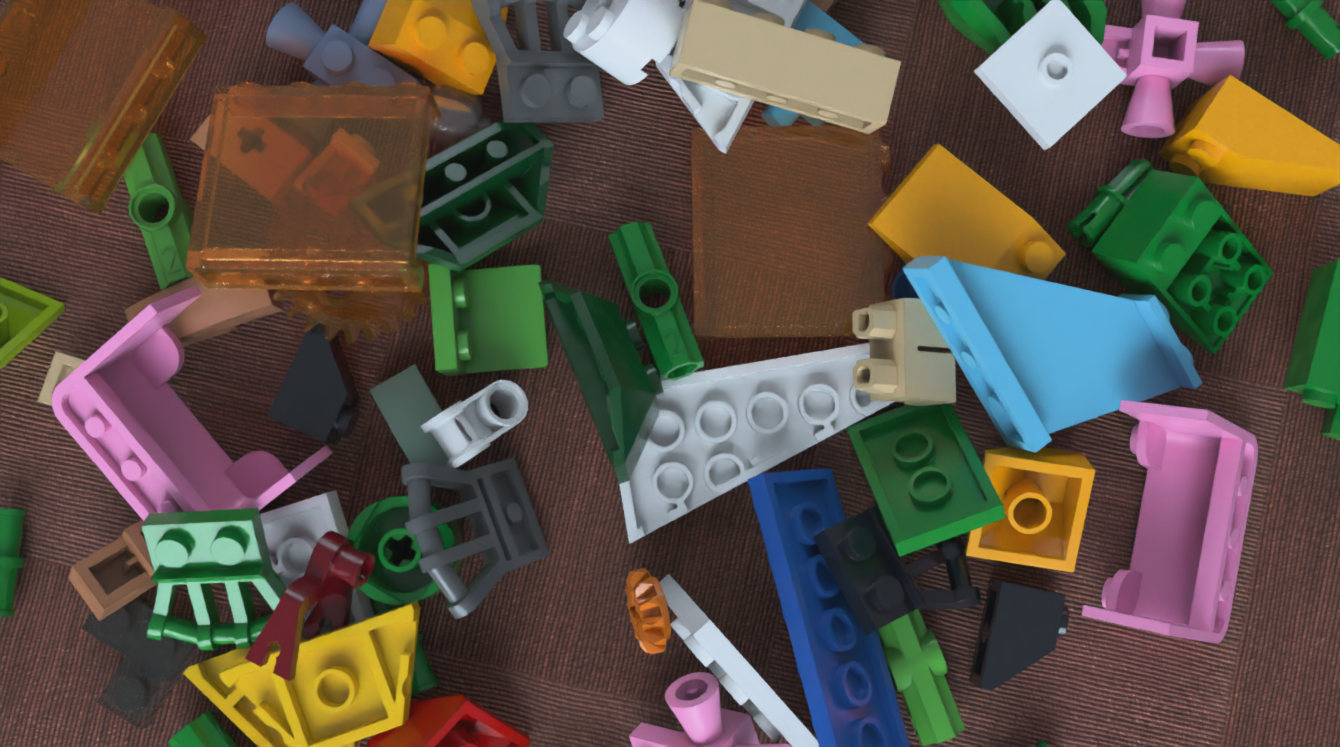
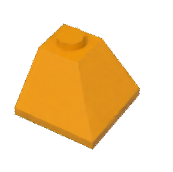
(1043, 506)

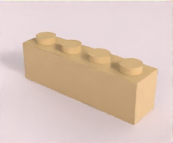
(785, 65)

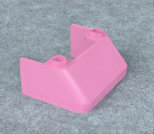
(148, 437)
(1187, 524)

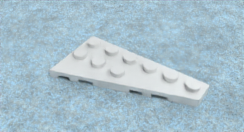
(733, 670)

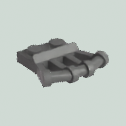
(539, 83)
(499, 517)

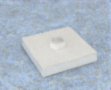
(1050, 73)

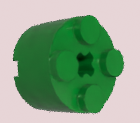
(378, 532)

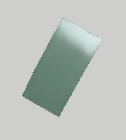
(407, 405)

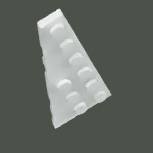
(737, 424)

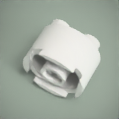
(625, 34)

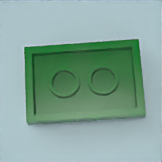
(924, 475)

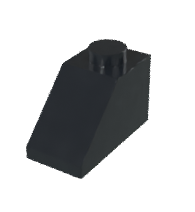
(318, 390)
(1015, 631)

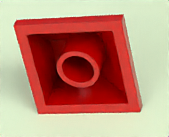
(451, 723)

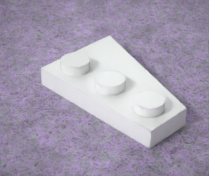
(293, 534)

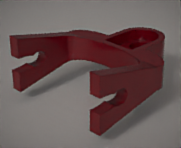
(329, 581)

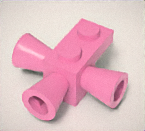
(1159, 57)
(705, 724)

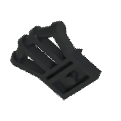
(880, 582)

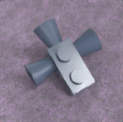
(335, 55)

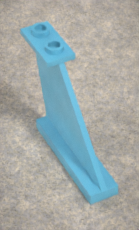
(1047, 349)

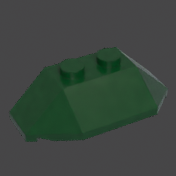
(483, 194)
(607, 370)

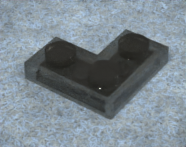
(148, 666)

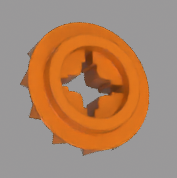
(648, 611)

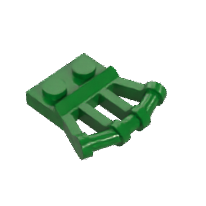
(204, 550)

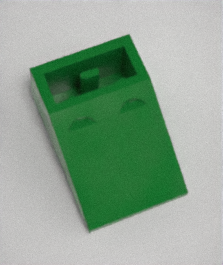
(1185, 252)

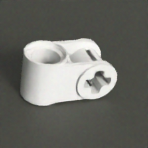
(471, 424)

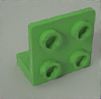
(487, 319)

